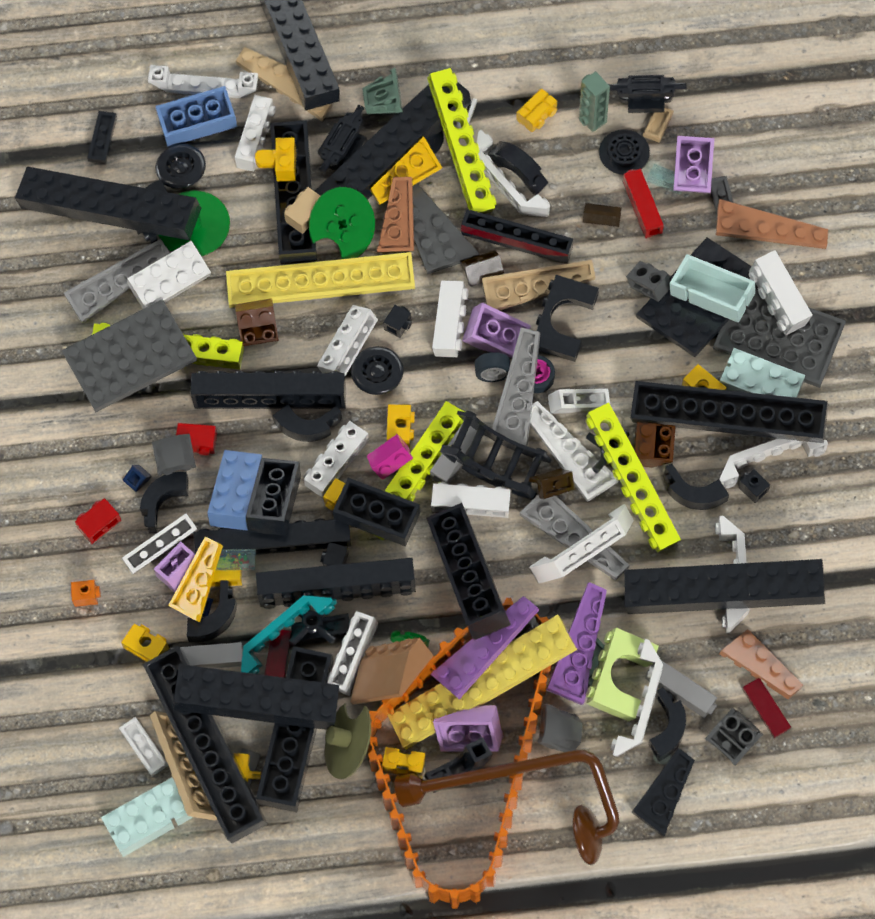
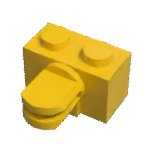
(281, 159)

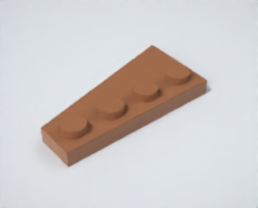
(398, 224)
(756, 658)

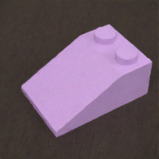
(693, 164)
(493, 330)
(467, 726)

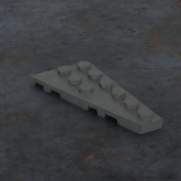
(436, 236)

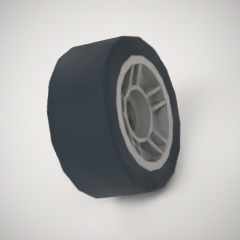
(492, 367)

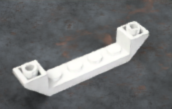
(191, 84)
(535, 206)
(758, 453)
(729, 532)
(584, 549)
(624, 744)

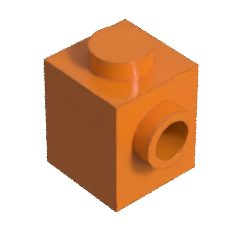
(85, 593)

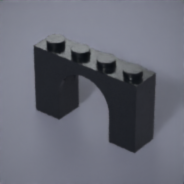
(563, 292)

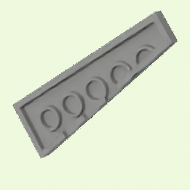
(102, 289)
(517, 396)
(567, 528)

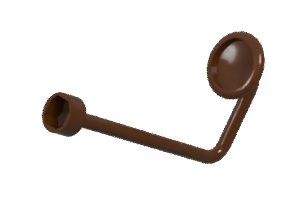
(587, 832)

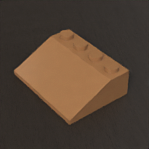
(389, 670)

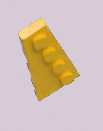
(416, 163)
(196, 583)

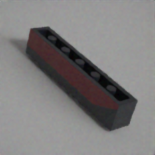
(517, 236)

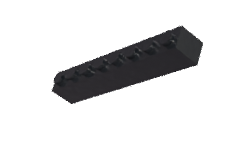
(299, 537)

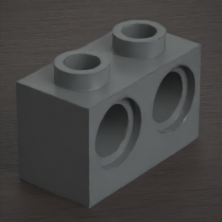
(649, 280)

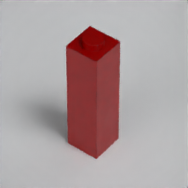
(643, 203)

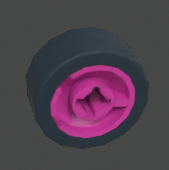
(546, 377)

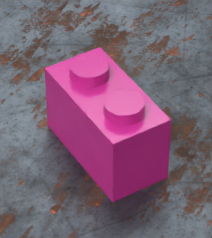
(389, 457)

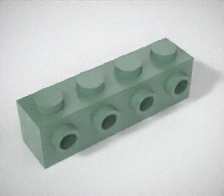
(594, 101)

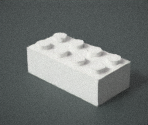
(169, 276)
(780, 293)

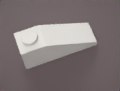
(577, 400)

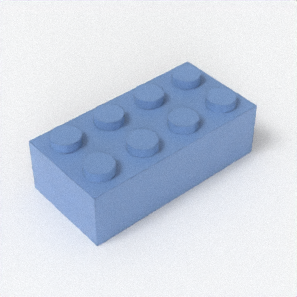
(196, 116)
(233, 489)

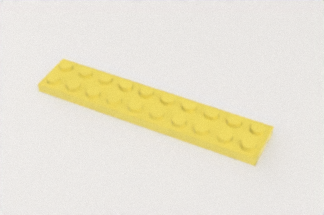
(321, 279)
(514, 665)

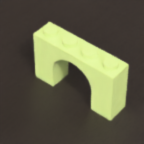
(603, 692)

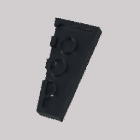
(661, 798)

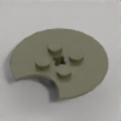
(347, 743)

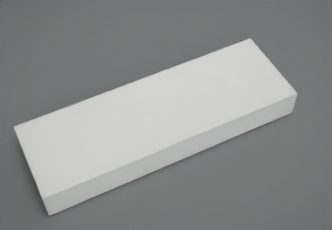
(143, 746)

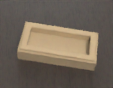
(657, 125)

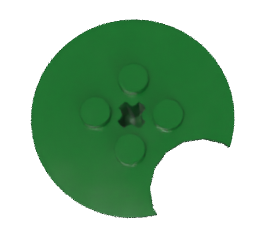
(344, 218)
(210, 227)

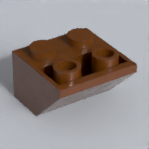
(256, 322)
(654, 444)

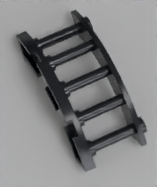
(485, 472)

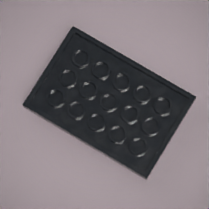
(684, 322)

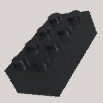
(273, 496)
(376, 511)

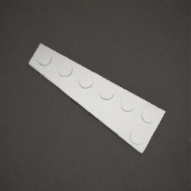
(570, 454)

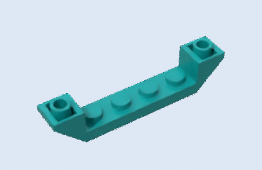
(250, 662)

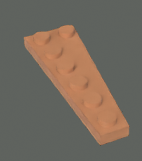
(753, 224)

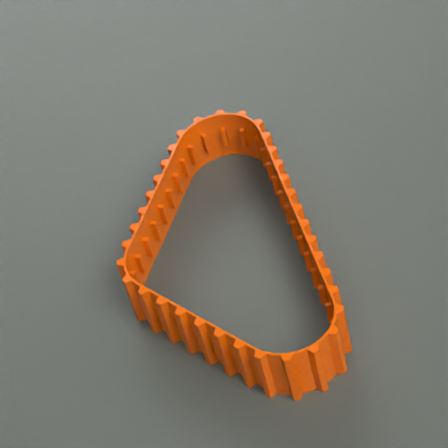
(388, 706)

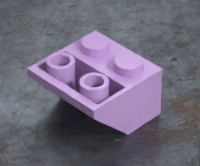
(174, 566)

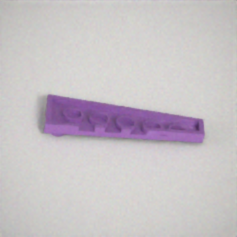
(477, 655)
(572, 672)

